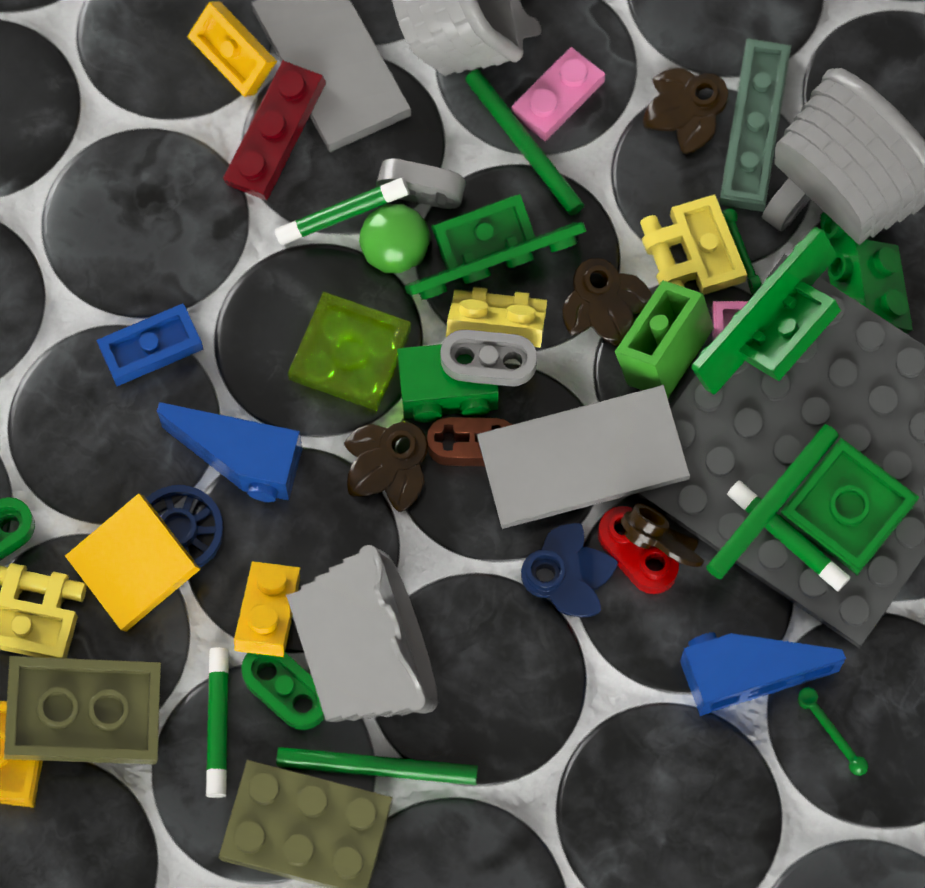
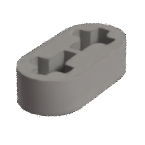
(425, 183)
(785, 205)

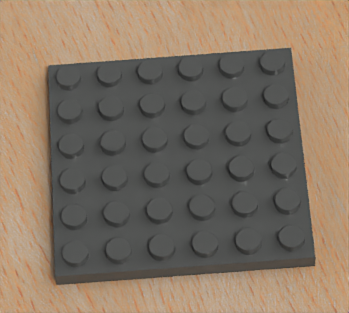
(865, 385)

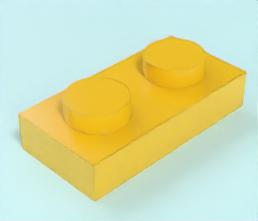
(232, 48)
(266, 610)

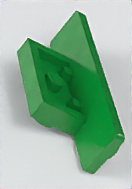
(487, 238)
(869, 274)
(776, 321)

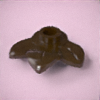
(682, 110)
(607, 308)
(382, 467)
(648, 527)

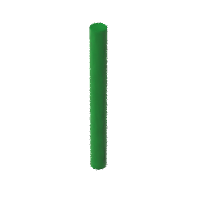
(524, 142)
(772, 501)
(377, 766)

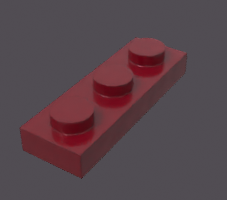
(274, 130)

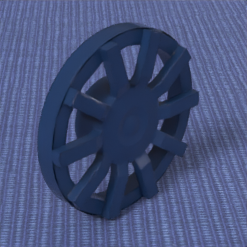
(184, 524)

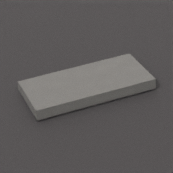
(334, 43)
(583, 456)

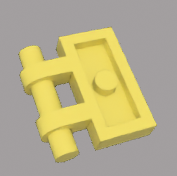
(706, 243)
(498, 314)
(33, 627)

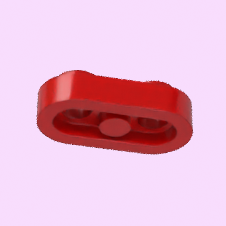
(633, 558)

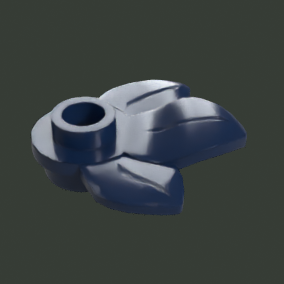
(575, 571)

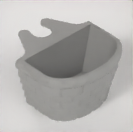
(465, 32)
(854, 156)
(364, 640)

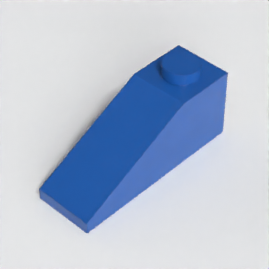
(246, 452)
(748, 667)

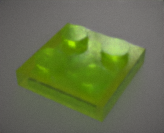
(349, 351)

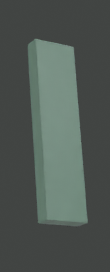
(755, 125)

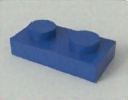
(150, 344)

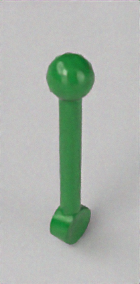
(753, 280)
(808, 700)

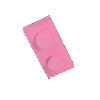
(558, 93)

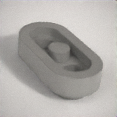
(489, 355)

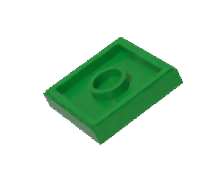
(849, 506)

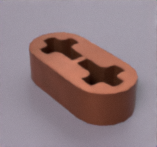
(465, 430)

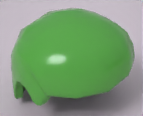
(394, 238)

